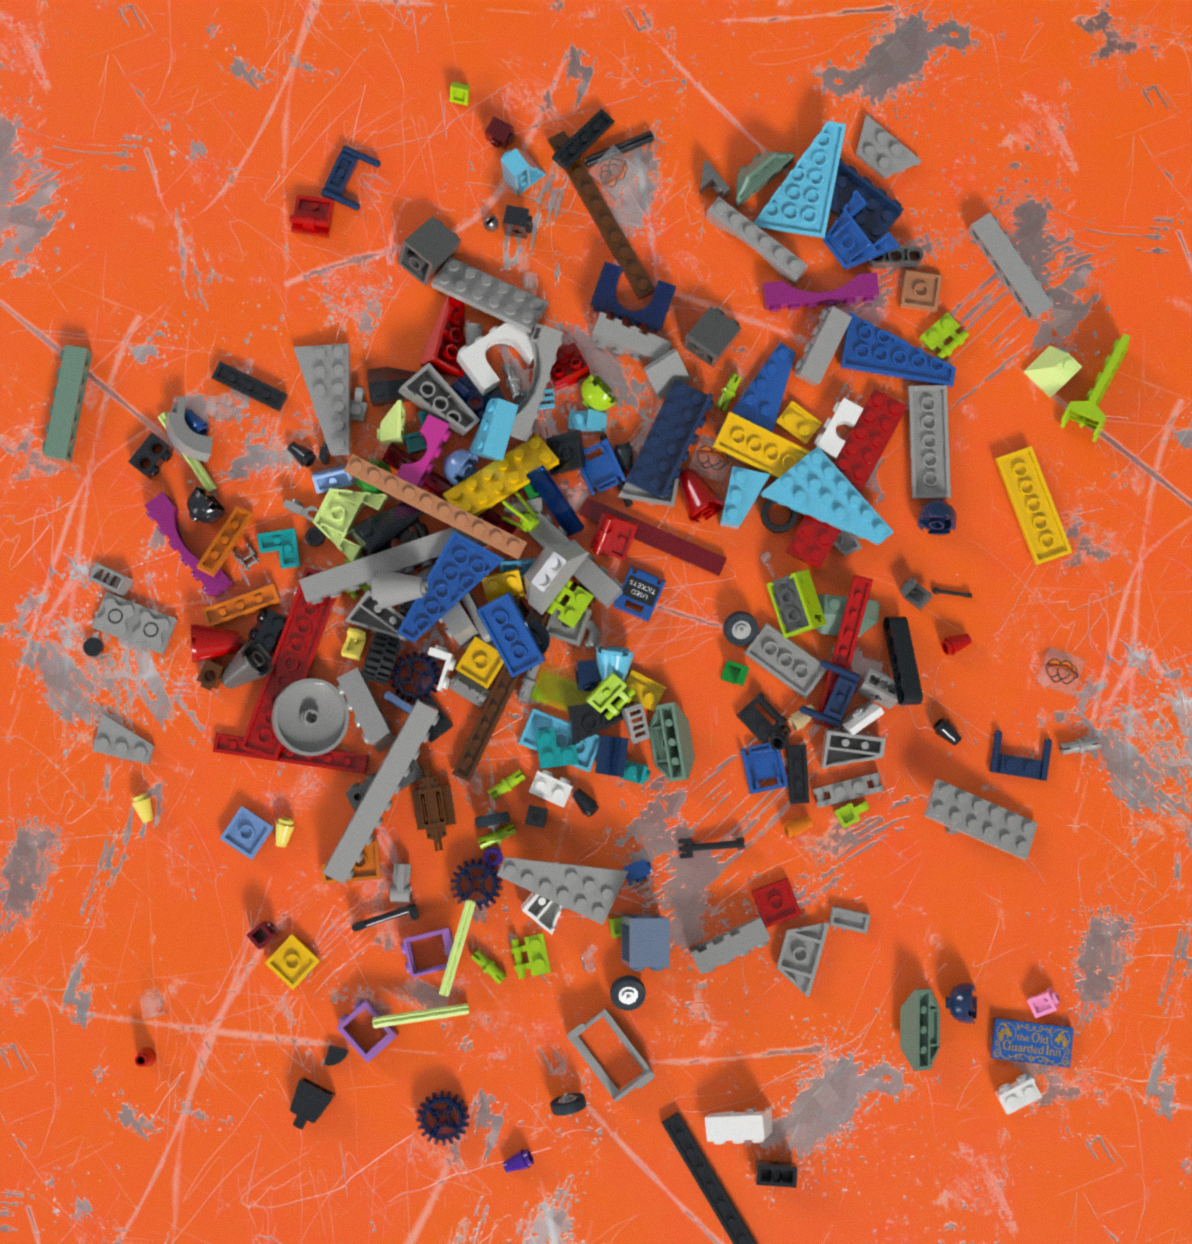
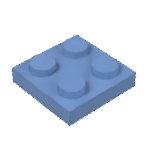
(247, 832)

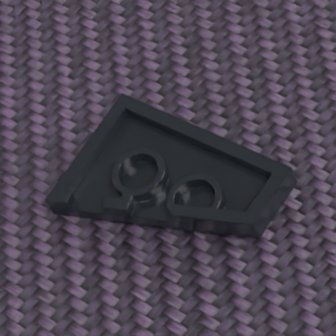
(587, 721)

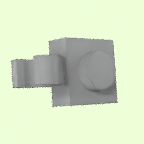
(358, 407)
(296, 507)

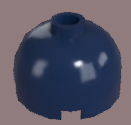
(937, 518)
(962, 1003)

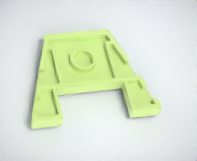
(339, 514)

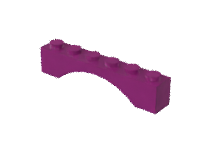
(781, 295)
(166, 515)

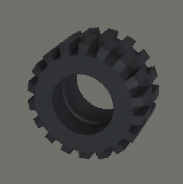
(381, 658)

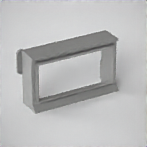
(639, 1081)

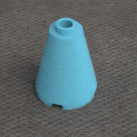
(613, 659)

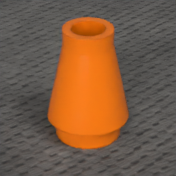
(795, 827)

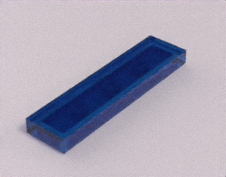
(555, 500)

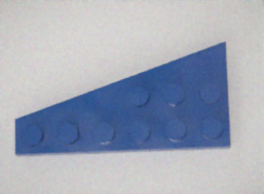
(884, 354)
(764, 395)
(451, 578)

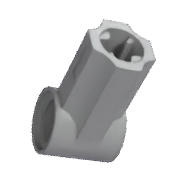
(401, 888)

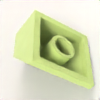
(1052, 370)
(393, 426)

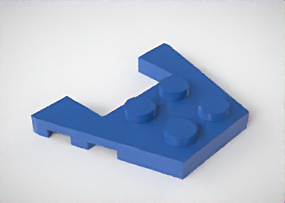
(850, 242)

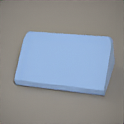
(331, 478)

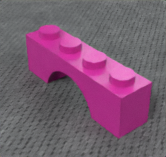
(434, 433)

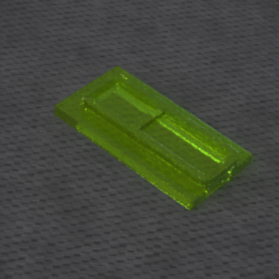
(558, 691)

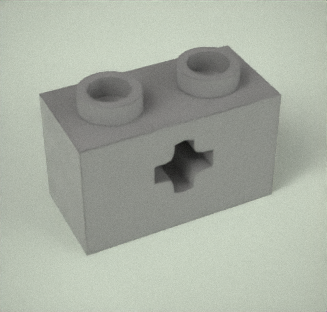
(878, 688)

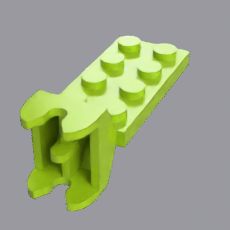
(1087, 412)

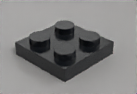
(569, 450)

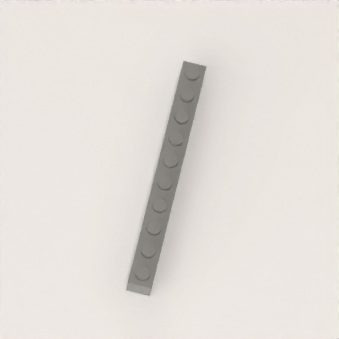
(361, 571)
(380, 791)

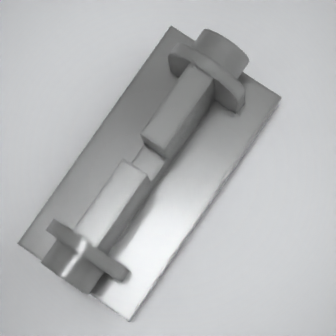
(469, 689)

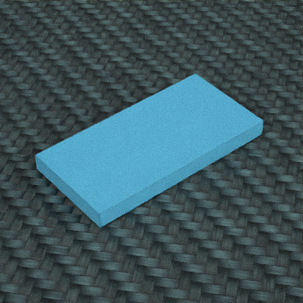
(538, 720)

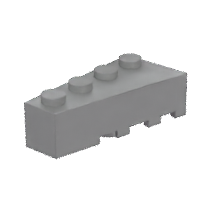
(629, 340)
(438, 399)
(456, 620)
(366, 710)
(730, 945)

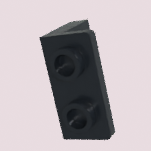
(267, 629)

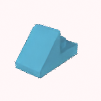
(587, 421)

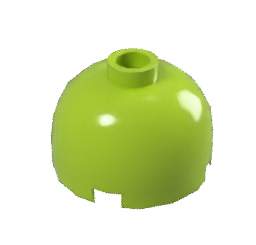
(597, 394)

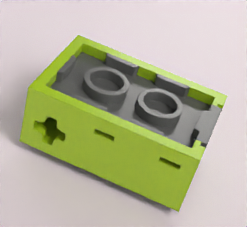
(796, 603)

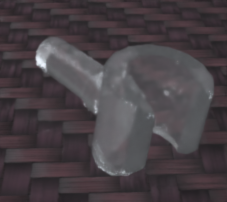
(765, 558)

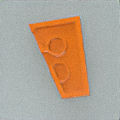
(367, 869)

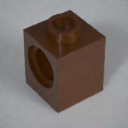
(207, 667)

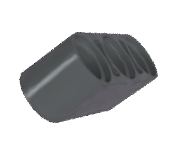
(904, 258)

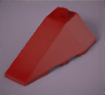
(446, 339)

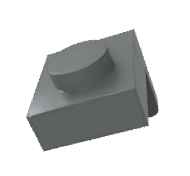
(915, 594)

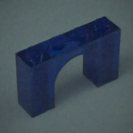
(652, 315)

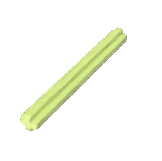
(194, 464)
(457, 947)
(421, 1015)

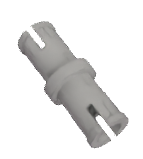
(513, 381)
(528, 683)
(1080, 745)

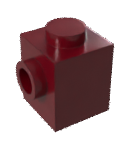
(499, 133)
(262, 934)

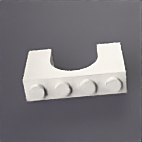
(474, 361)

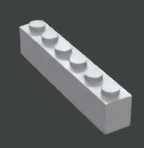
(1010, 267)
(588, 574)

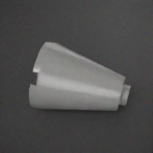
(396, 588)

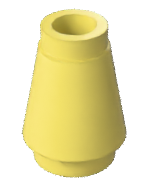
(143, 807)
(284, 829)

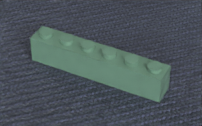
(67, 403)

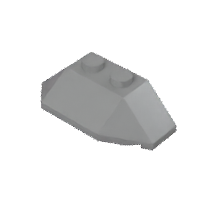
(551, 573)

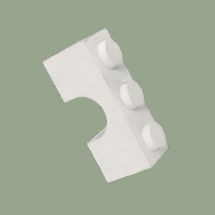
(845, 414)

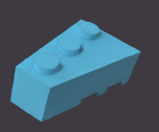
(520, 170)
(494, 430)
(741, 493)

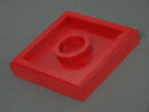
(776, 902)

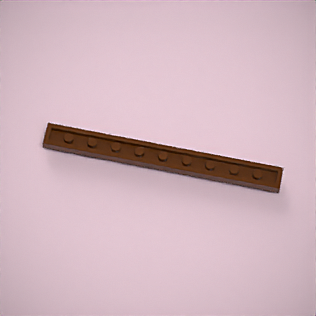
(606, 223)
(490, 715)

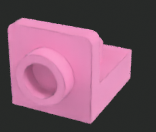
(1044, 1002)

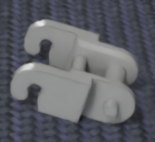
(251, 553)

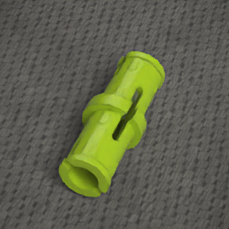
(728, 392)
(506, 784)
(496, 836)
(488, 966)

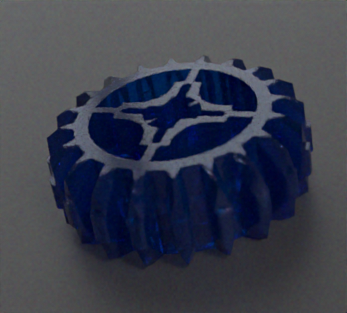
(424, 674)
(469, 877)
(433, 1133)

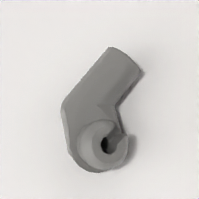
(594, 635)

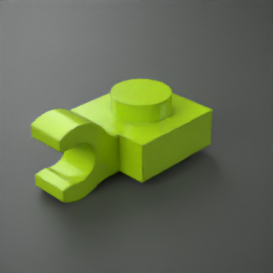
(848, 814)

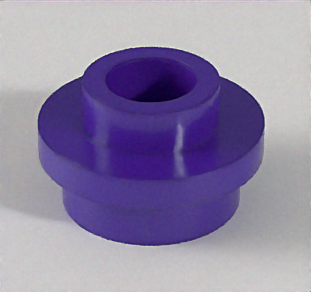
(496, 851)

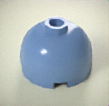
(459, 466)

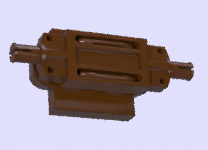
(433, 807)

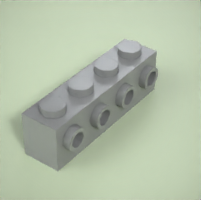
(822, 345)

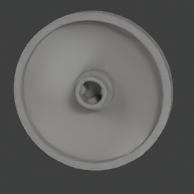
(310, 717)

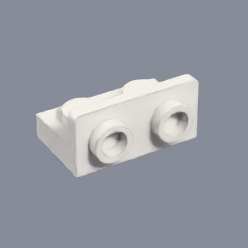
(550, 788)
(1018, 1094)

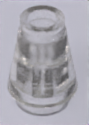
(530, 282)

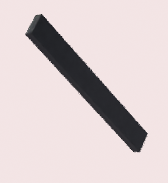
(707, 1180)

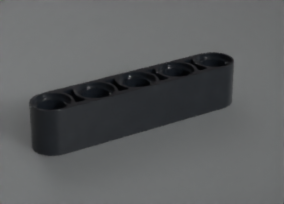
(902, 660)

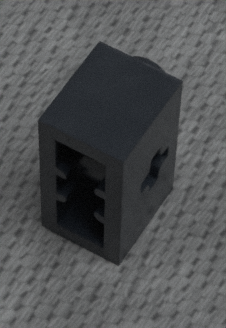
(517, 222)
(775, 1173)

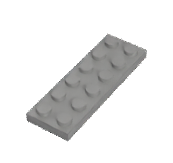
(490, 295)
(929, 442)
(980, 819)

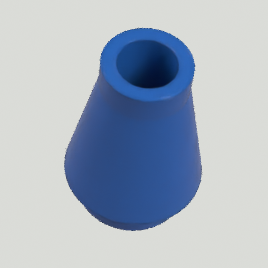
(195, 423)

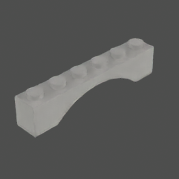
(736, 224)
(544, 346)

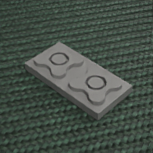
(134, 623)
(785, 660)

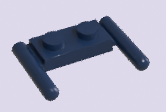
(342, 173)
(839, 697)
(1019, 765)

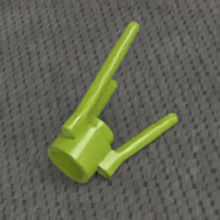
(528, 521)

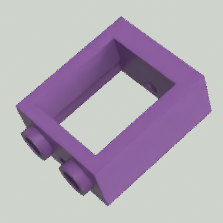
(406, 948)
(367, 1056)

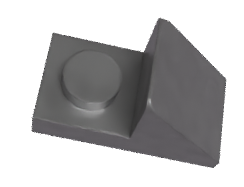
(711, 177)

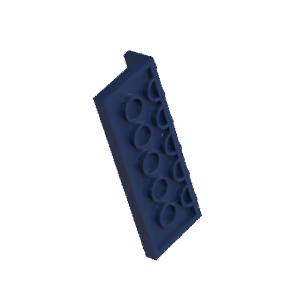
(880, 211)
(670, 439)

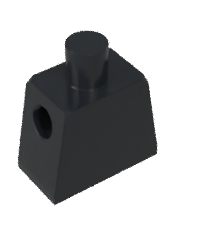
(309, 1102)

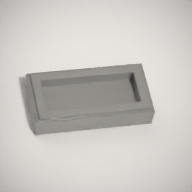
(849, 919)

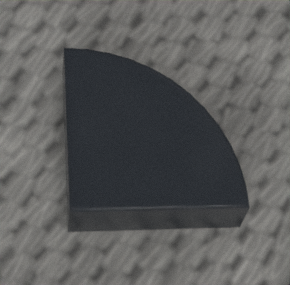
(335, 1055)

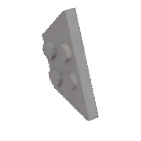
(882, 151)
(802, 954)

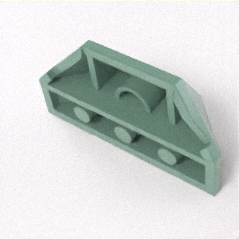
(759, 173)
(833, 610)
(671, 742)
(920, 1029)

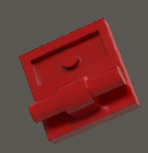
(312, 216)
(569, 367)
(613, 536)

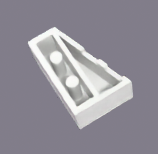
(542, 911)
(739, 1126)

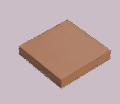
(920, 291)

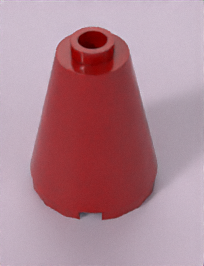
(698, 496)
(213, 642)

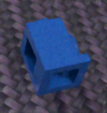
(638, 871)

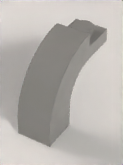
(183, 438)

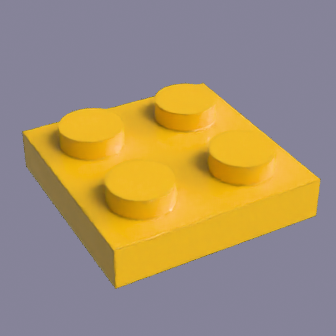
(480, 663)
(292, 961)

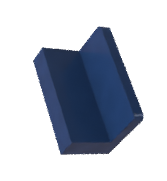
(611, 756)

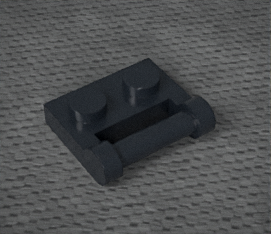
(757, 722)

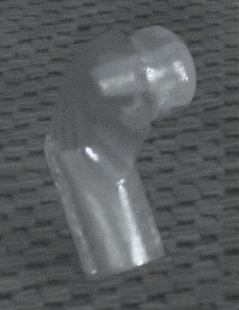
(587, 959)

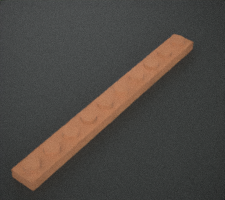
(435, 506)

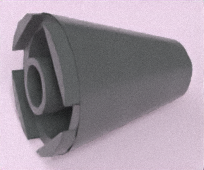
(247, 666)

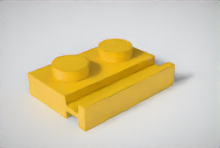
(798, 423)
(502, 583)
(646, 690)

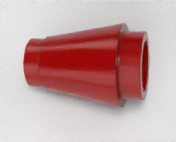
(955, 643)
(149, 1056)

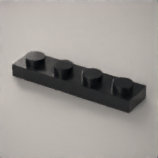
(583, 139)
(249, 386)

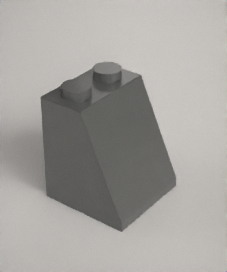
(428, 250)
(712, 336)

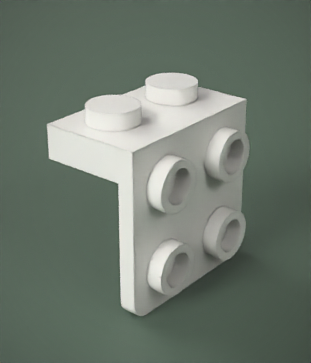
(442, 654)

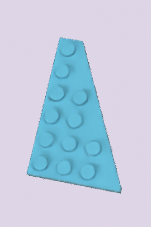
(807, 193)
(823, 492)

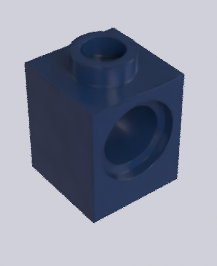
(586, 675)

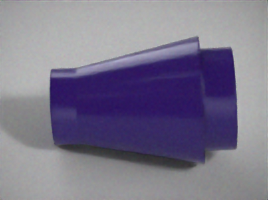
(519, 1161)

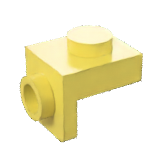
(354, 643)

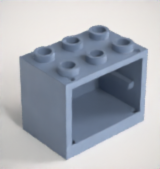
(645, 941)

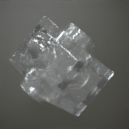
(220, 408)

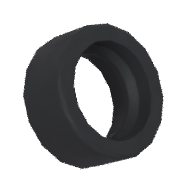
(776, 528)

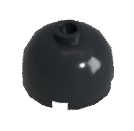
(204, 507)

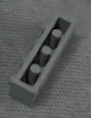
(357, 791)

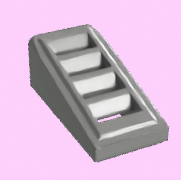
(535, 504)
(121, 584)
(626, 710)

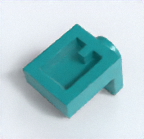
(636, 772)

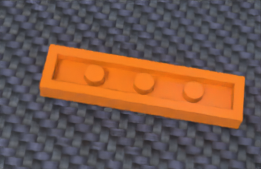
(225, 541)
(241, 605)

